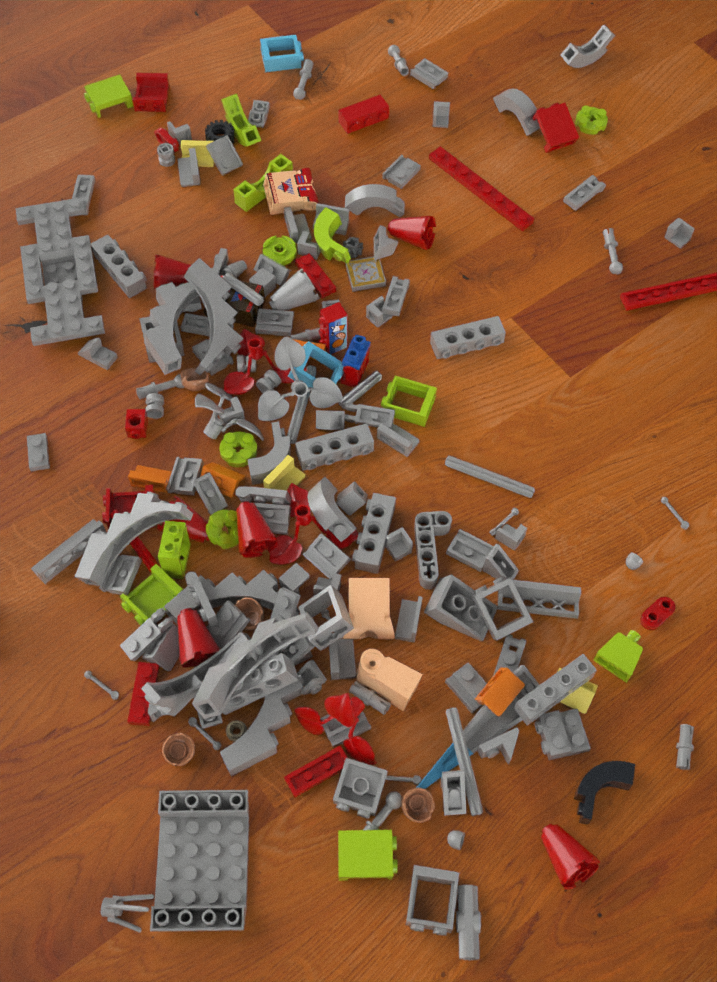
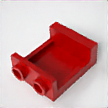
(151, 92)
(556, 126)
(121, 501)

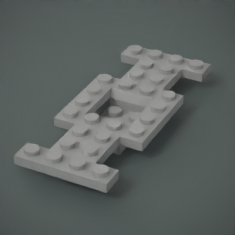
(66, 271)

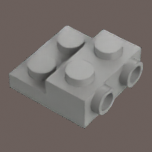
(562, 734)
(359, 788)

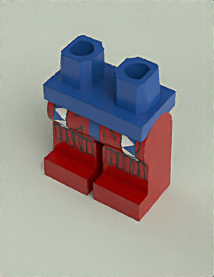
(355, 361)

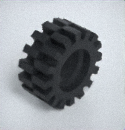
(219, 128)

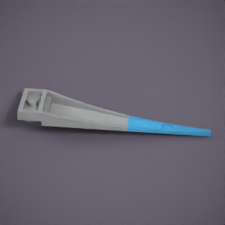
(482, 728)

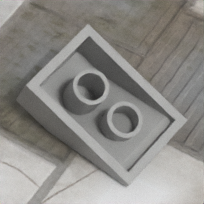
(455, 608)

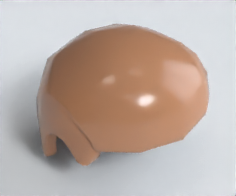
(192, 380)
(252, 610)
(178, 749)
(418, 805)

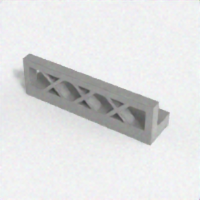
(66, 552)
(542, 592)

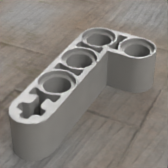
(428, 550)

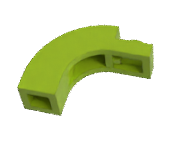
(243, 130)
(324, 229)

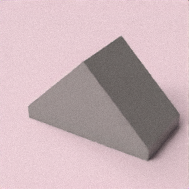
(499, 564)

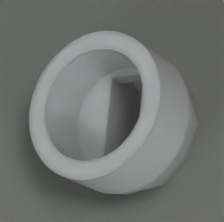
(633, 561)
(456, 839)

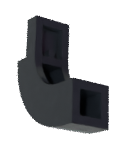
(607, 774)

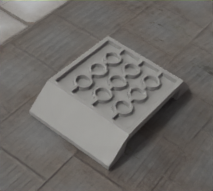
(202, 861)

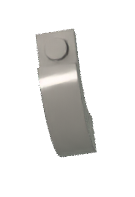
(591, 51)
(521, 106)
(374, 196)
(263, 466)
(326, 510)

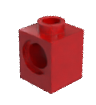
(134, 417)

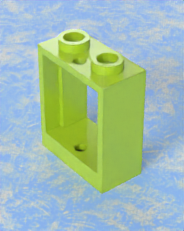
(413, 388)
(174, 544)

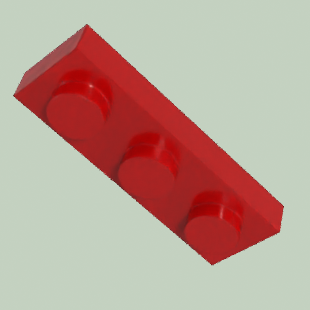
(317, 276)
(139, 705)
(316, 771)

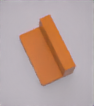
(149, 476)
(225, 478)
(500, 691)

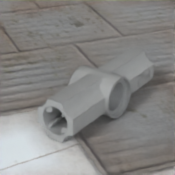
(468, 922)

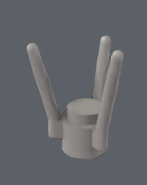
(114, 907)

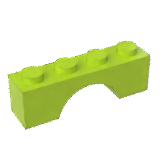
(248, 195)

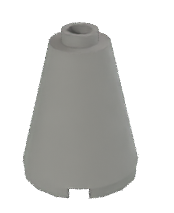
(294, 293)

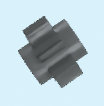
(353, 246)

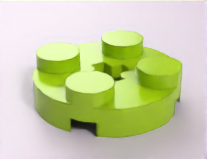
(591, 113)
(286, 243)
(234, 440)
(215, 525)

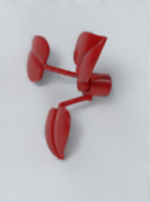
(252, 346)
(288, 549)
(346, 712)

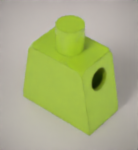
(620, 655)

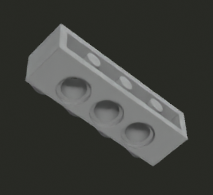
(119, 266)
(467, 337)
(340, 439)
(371, 560)
(262, 681)
(555, 689)

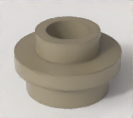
(235, 725)

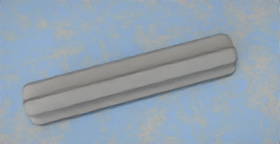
(243, 289)
(361, 388)

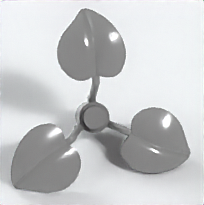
(322, 395)
(215, 424)

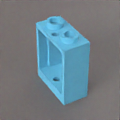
(281, 62)
(324, 358)

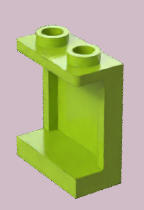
(107, 94)
(150, 595)
(366, 854)

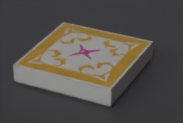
(365, 274)

